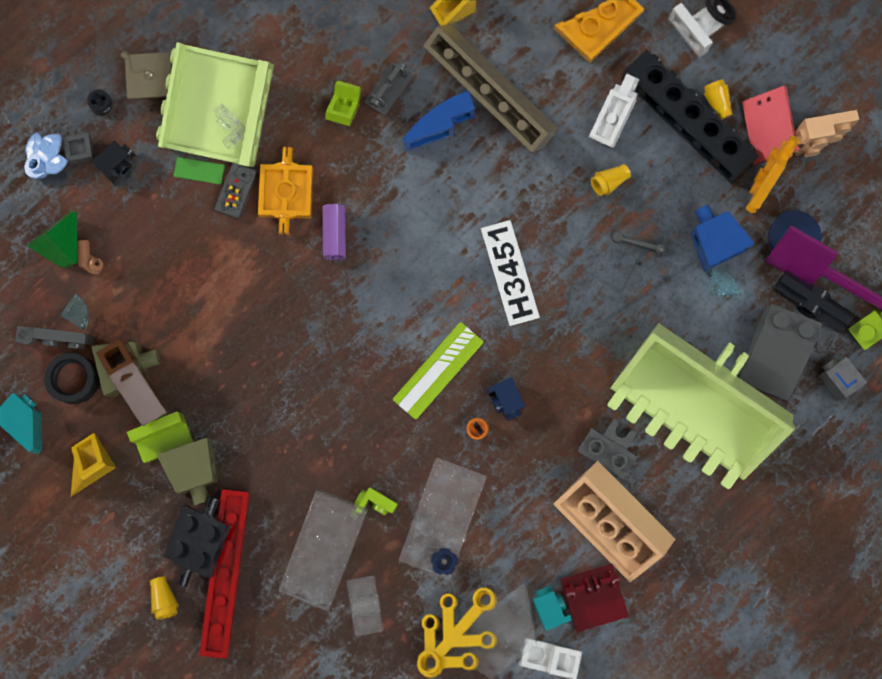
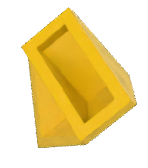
(451, 11)
(89, 463)

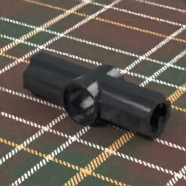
(813, 302)

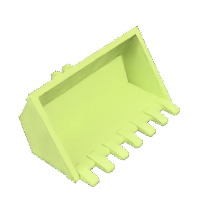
(701, 404)

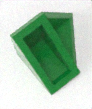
(59, 241)

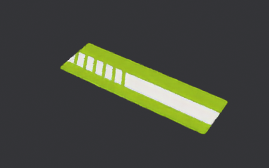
(438, 370)

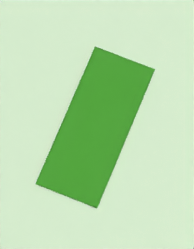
(199, 170)

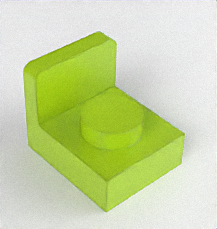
(381, 503)

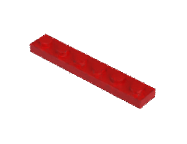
(224, 583)

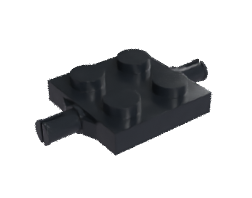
(197, 541)

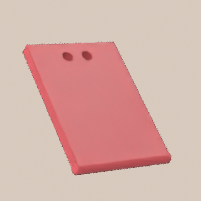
(768, 122)

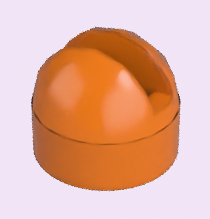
(473, 432)

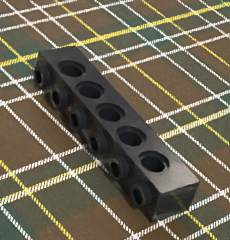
(689, 129)

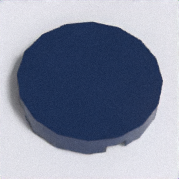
(796, 218)

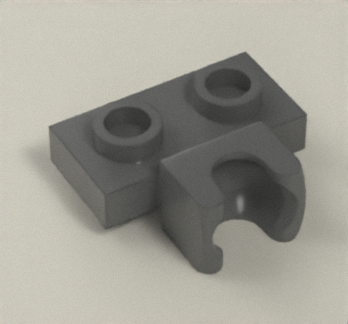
(610, 449)

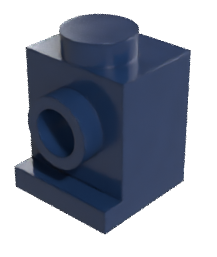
(507, 399)

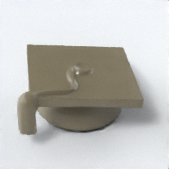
(146, 74)

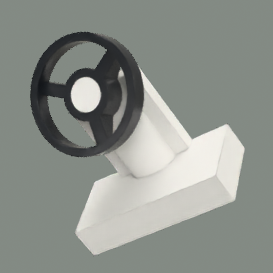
(699, 27)

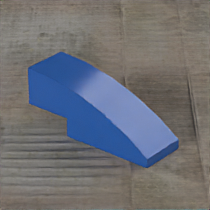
(440, 121)

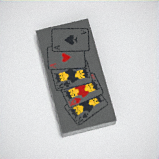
(236, 191)

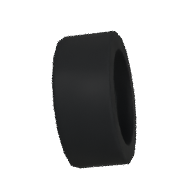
(53, 370)

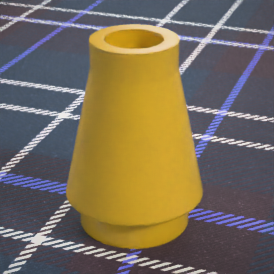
(718, 98)
(608, 180)
(162, 599)

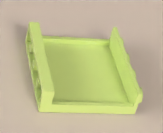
(197, 87)

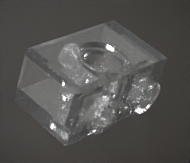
(365, 605)

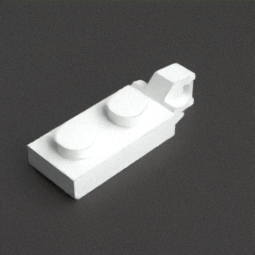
(615, 112)

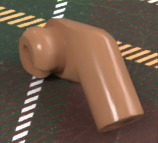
(86, 260)

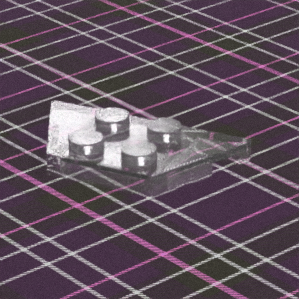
(515, 634)

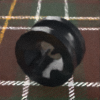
(91, 101)

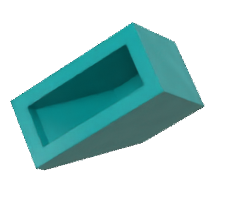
(22, 421)

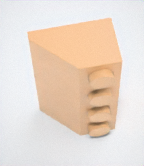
(614, 522)

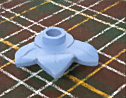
(44, 153)

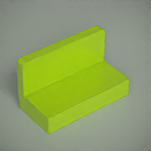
(161, 436)

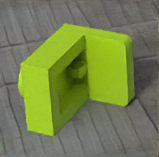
(344, 103)
(868, 329)

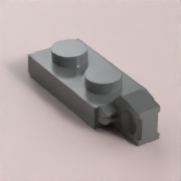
(51, 337)

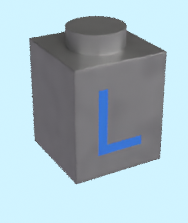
(841, 378)

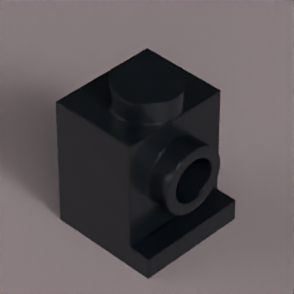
(114, 161)

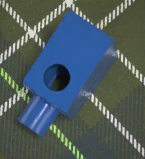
(718, 238)

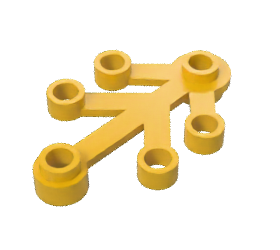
(454, 635)

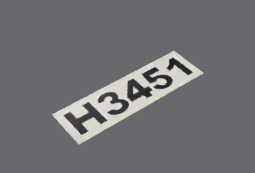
(510, 273)

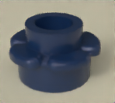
(449, 567)

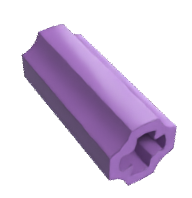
(334, 232)

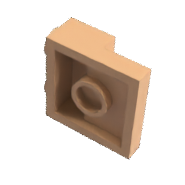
(819, 131)

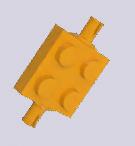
(771, 172)
(285, 191)

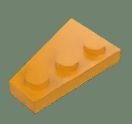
(596, 29)

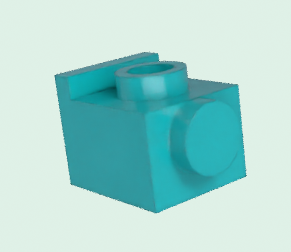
(550, 608)

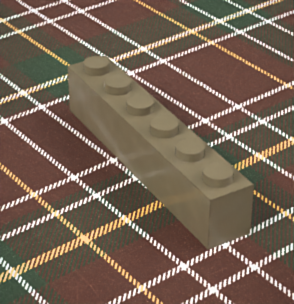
(490, 87)

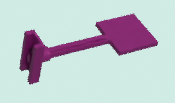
(810, 260)

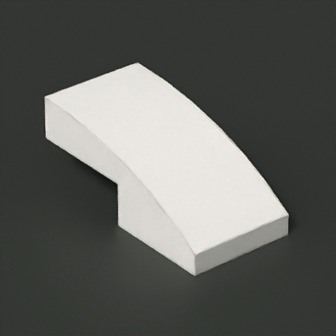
(552, 659)

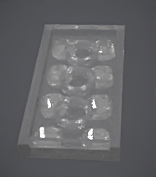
(442, 514)

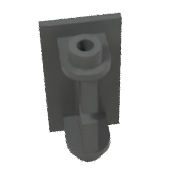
(389, 88)

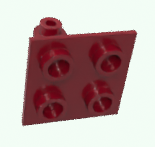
(594, 597)

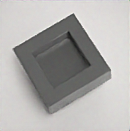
(78, 148)

